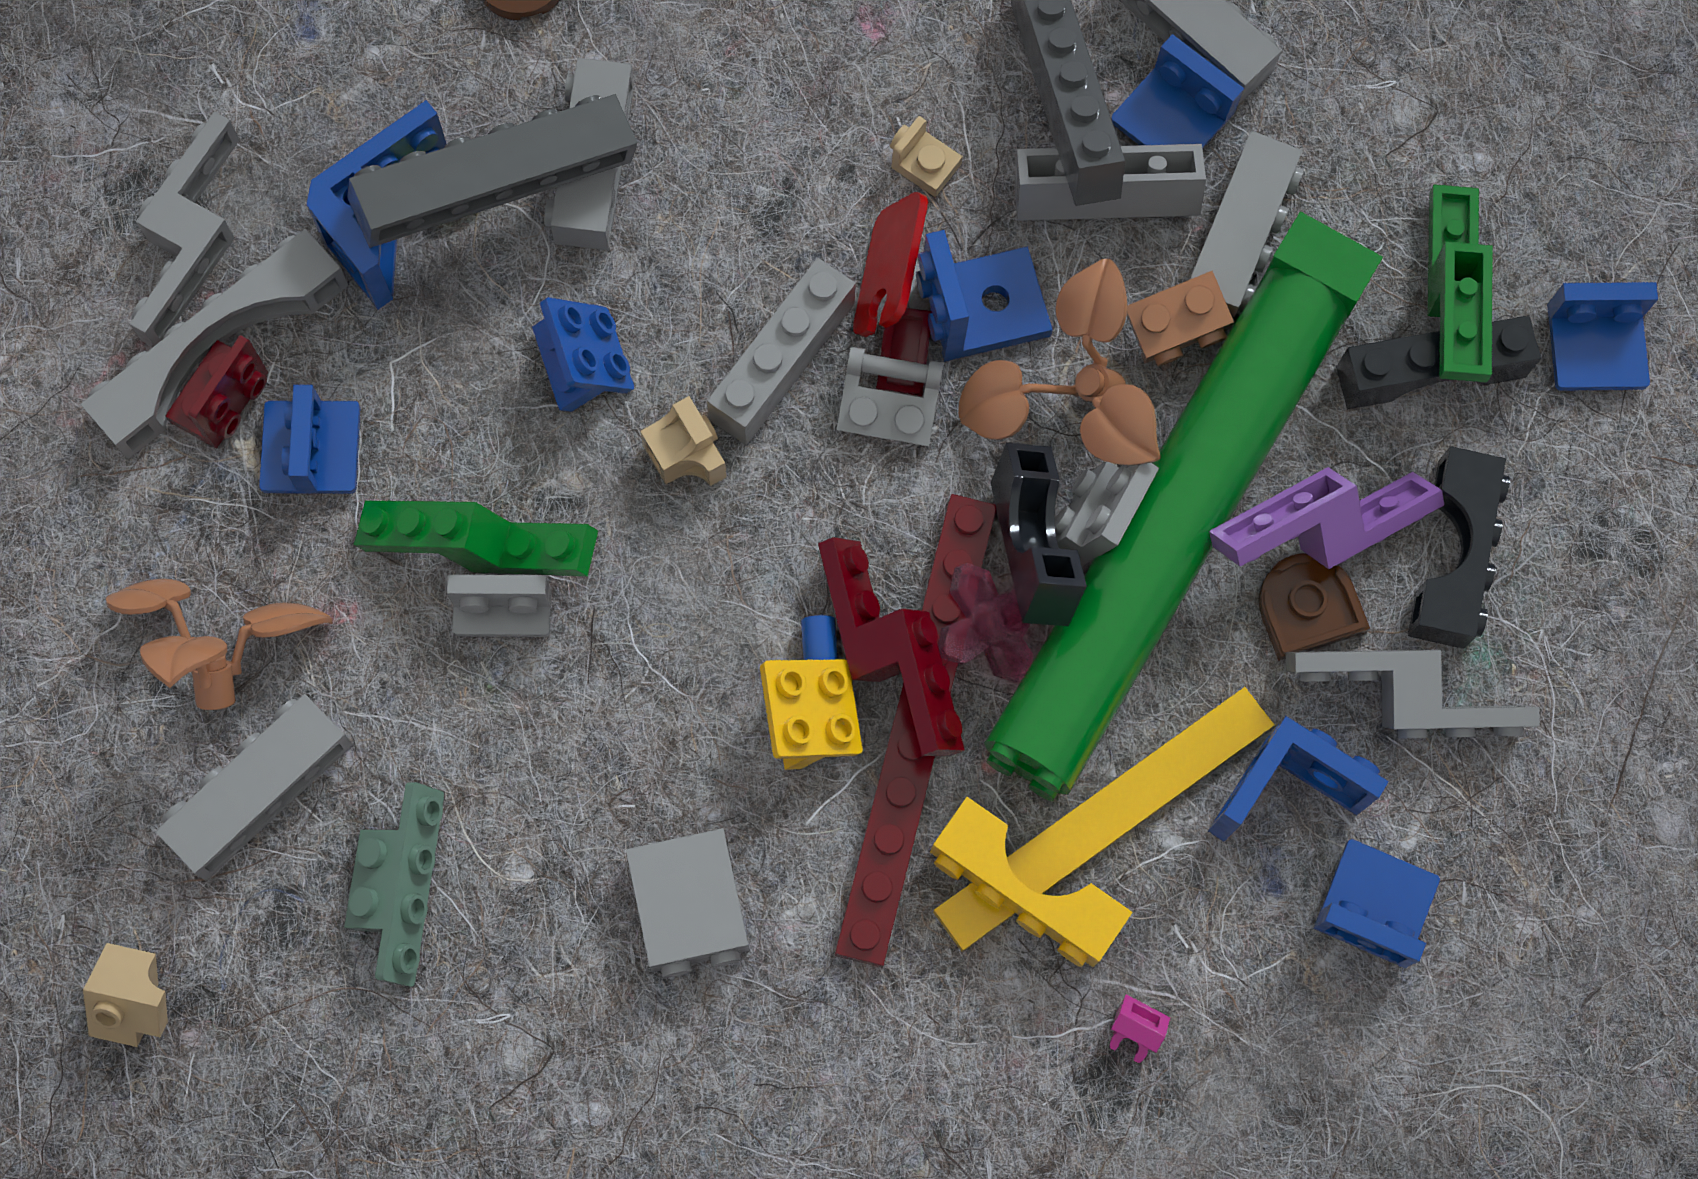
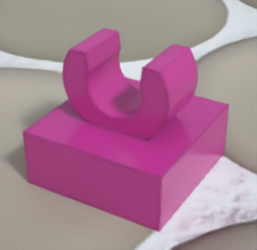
(1139, 1024)

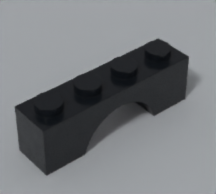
(1396, 366)
(1044, 577)
(1449, 606)

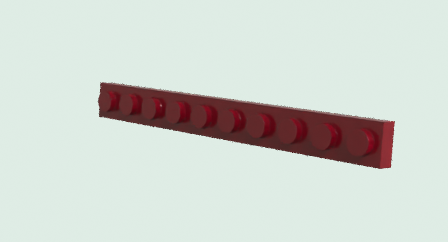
(904, 770)

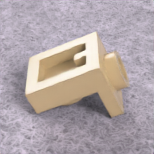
(923, 157)

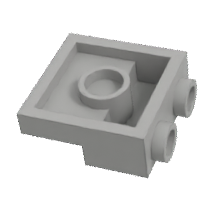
(1102, 508)

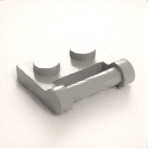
(887, 412)

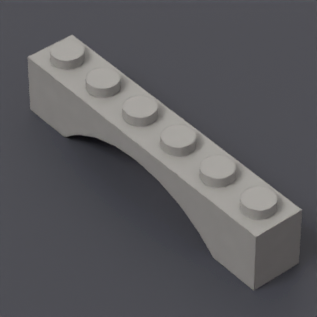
(289, 282)

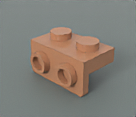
(1180, 318)

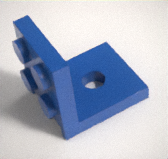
(957, 295)
(1311, 758)

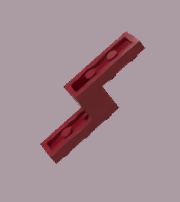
(891, 646)

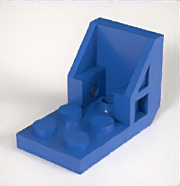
(329, 204)

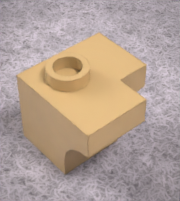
(684, 445)
(124, 996)

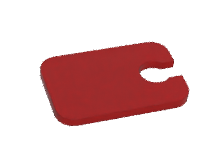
(890, 263)

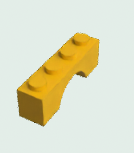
(1080, 921)

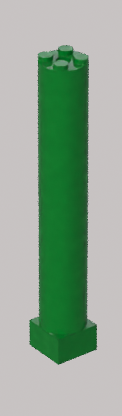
(1200, 480)

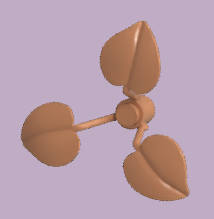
(1124, 417)
(205, 655)

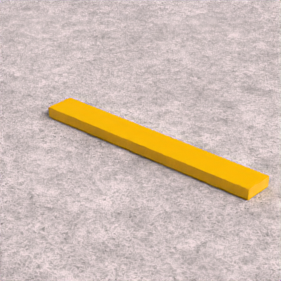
(1113, 811)

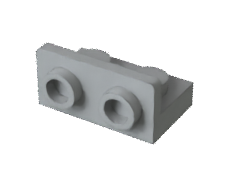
(500, 605)

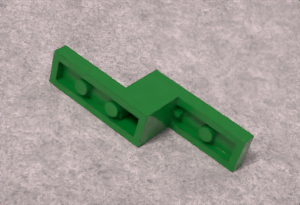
(1460, 284)
(476, 538)

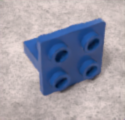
(580, 352)
(310, 445)

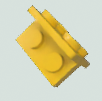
(810, 710)

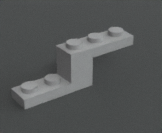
(184, 229)
(1412, 692)

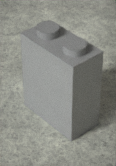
(687, 902)

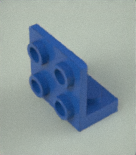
(1179, 100)
(1600, 335)
(1378, 904)

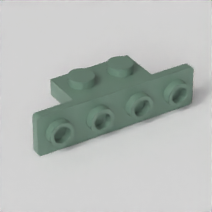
(394, 883)

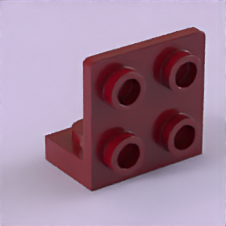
(219, 392)

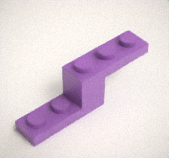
(1326, 518)

